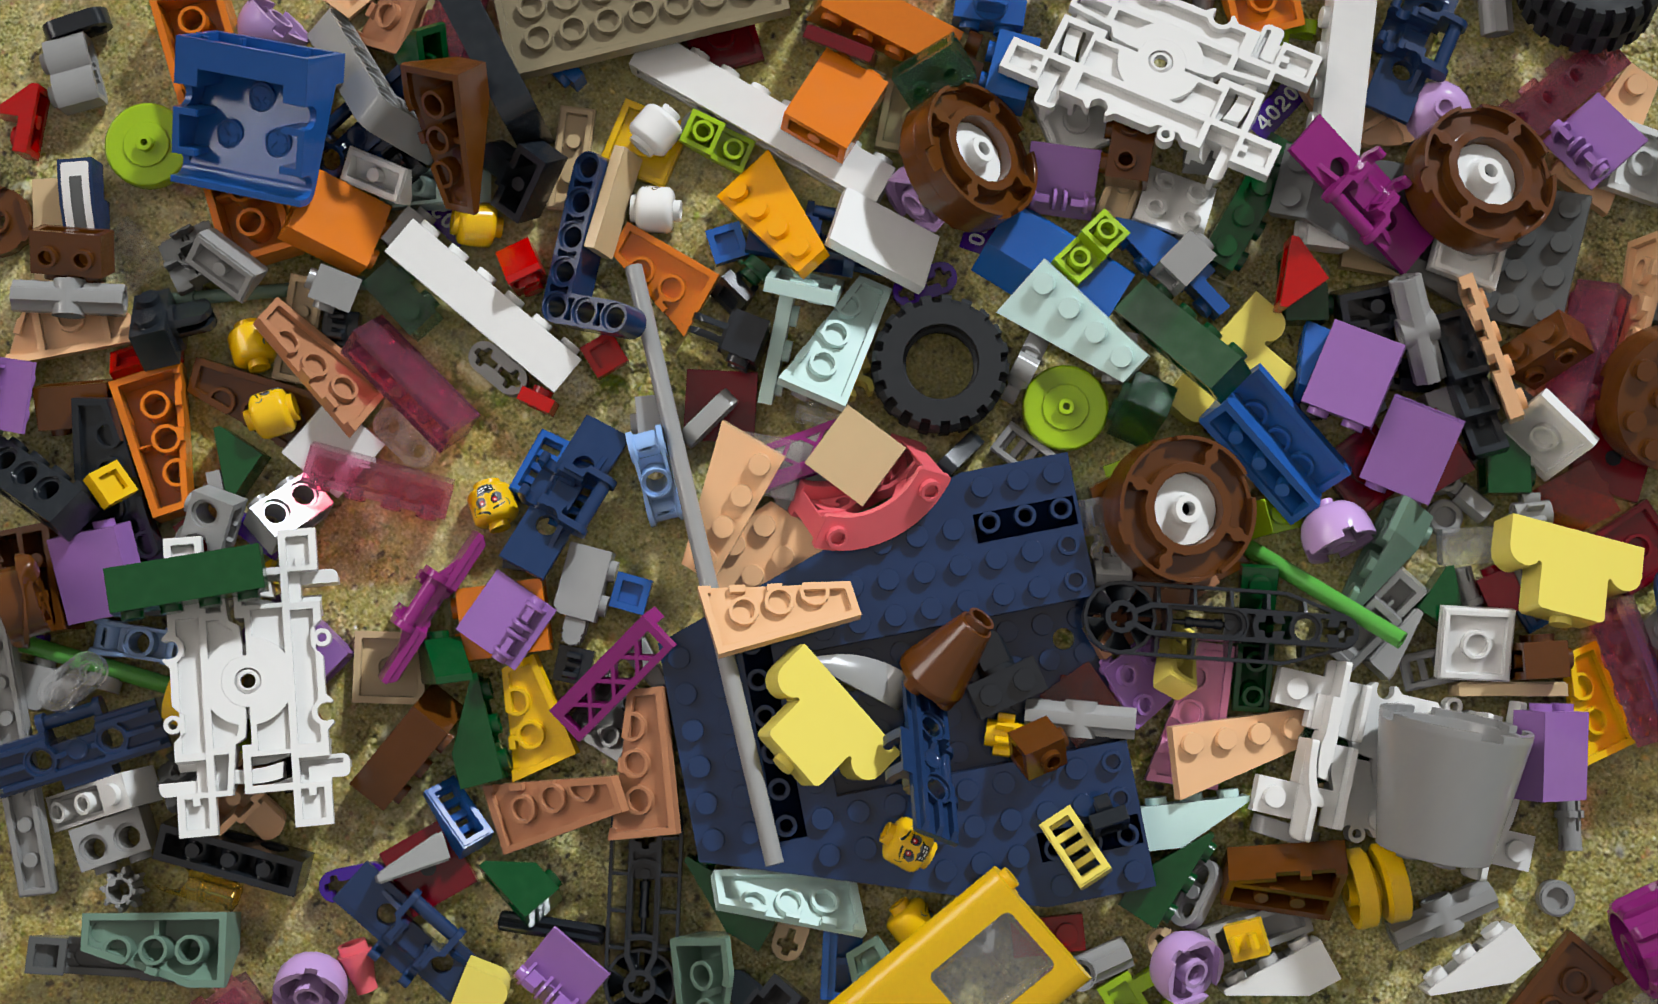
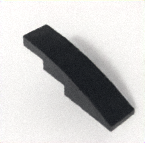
(1469, 386)

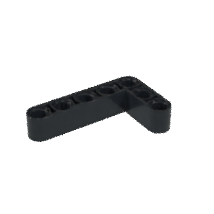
(504, 81)

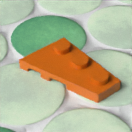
(672, 278)

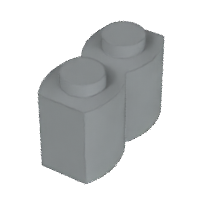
(73, 73)

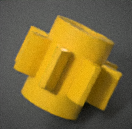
(997, 733)

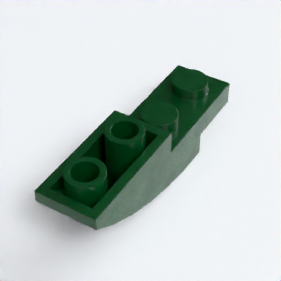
(1253, 681)

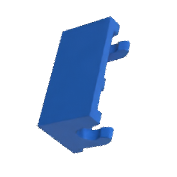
(834, 967)

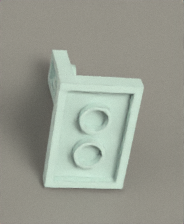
(789, 286)

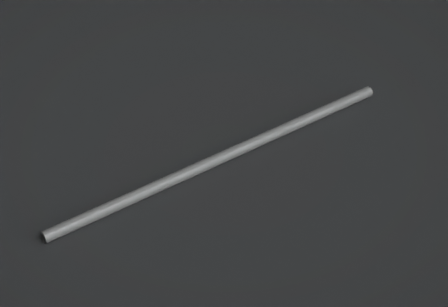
(704, 565)

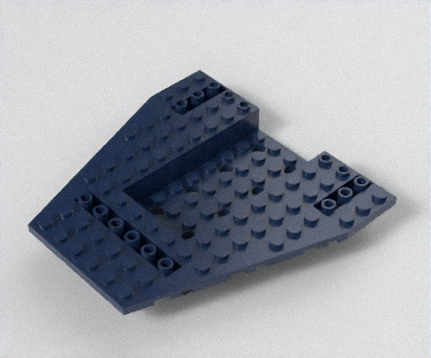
(994, 543)

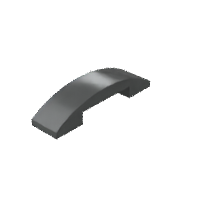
(63, 956)

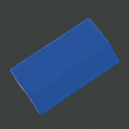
(1026, 240)
(1276, 445)

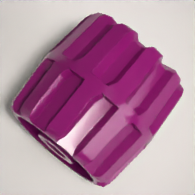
(1635, 934)

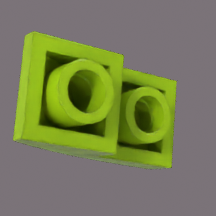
(716, 142)
(1090, 247)

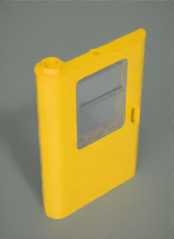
(974, 952)

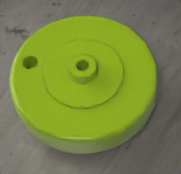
(141, 146)
(1064, 408)

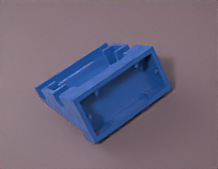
(253, 114)

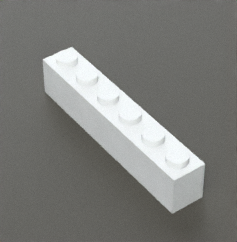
(483, 305)

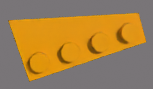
(773, 214)

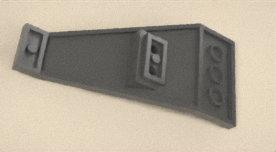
(1534, 270)

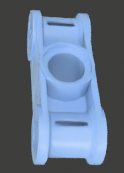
(651, 455)
(121, 640)

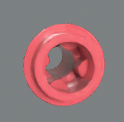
(358, 965)

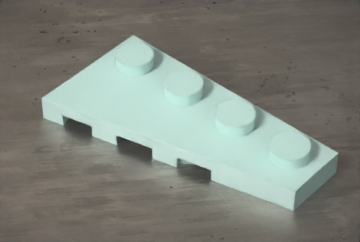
(1067, 318)
(835, 353)
(790, 899)

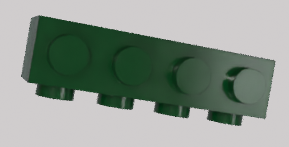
(1243, 217)
(1183, 340)
(186, 580)

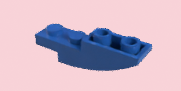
(1150, 246)

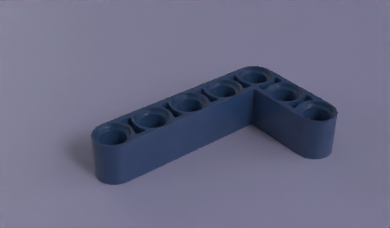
(575, 268)

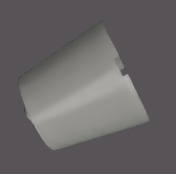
(1445, 783)

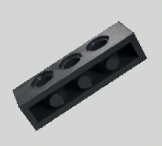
(44, 490)
(237, 858)

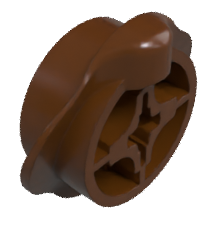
(24, 602)

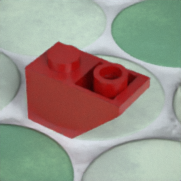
(522, 268)

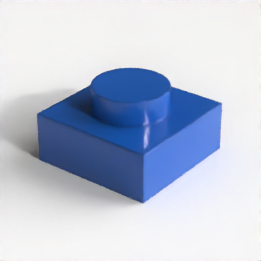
(572, 77)
(727, 243)
(631, 593)

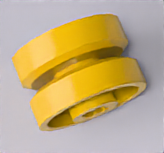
(1376, 887)

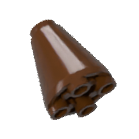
(947, 658)

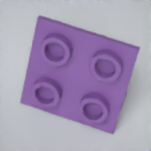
(1594, 141)
(1065, 180)
(16, 386)
(506, 619)
(1133, 683)
(561, 971)

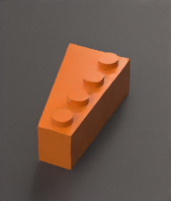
(885, 25)
(158, 432)

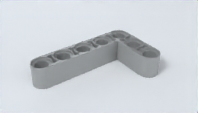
(367, 89)

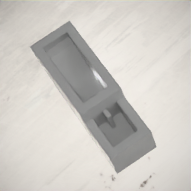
(1390, 603)
(1277, 927)

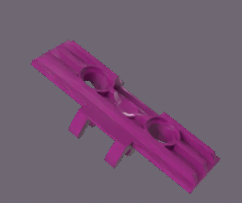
(1367, 190)
(417, 616)

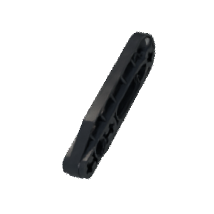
(1238, 624)
(644, 864)

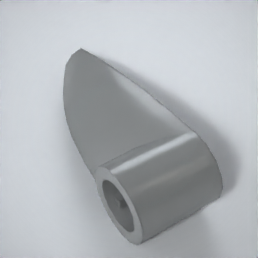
(867, 675)

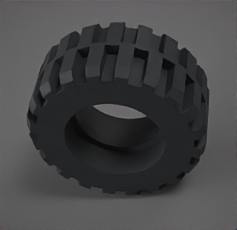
(1589, 23)
(949, 318)

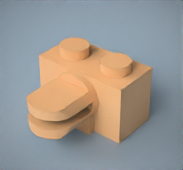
(256, 811)

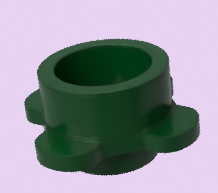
(754, 270)

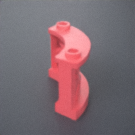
(834, 517)

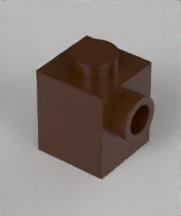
(1038, 747)

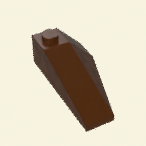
(453, 115)

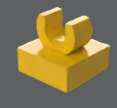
(110, 484)
(1247, 939)

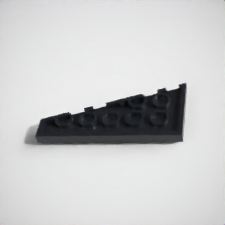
(97, 442)

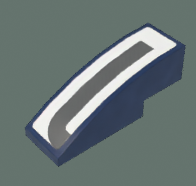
(82, 193)

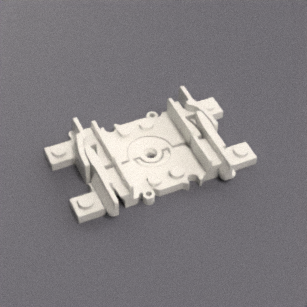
(1176, 101)
(280, 704)
(1349, 797)

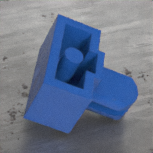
(989, 15)

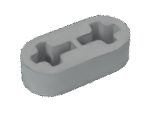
(504, 362)
(709, 418)
(1276, 829)

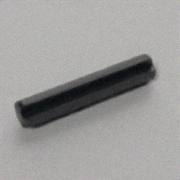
(577, 931)

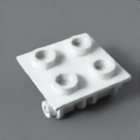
(1174, 204)

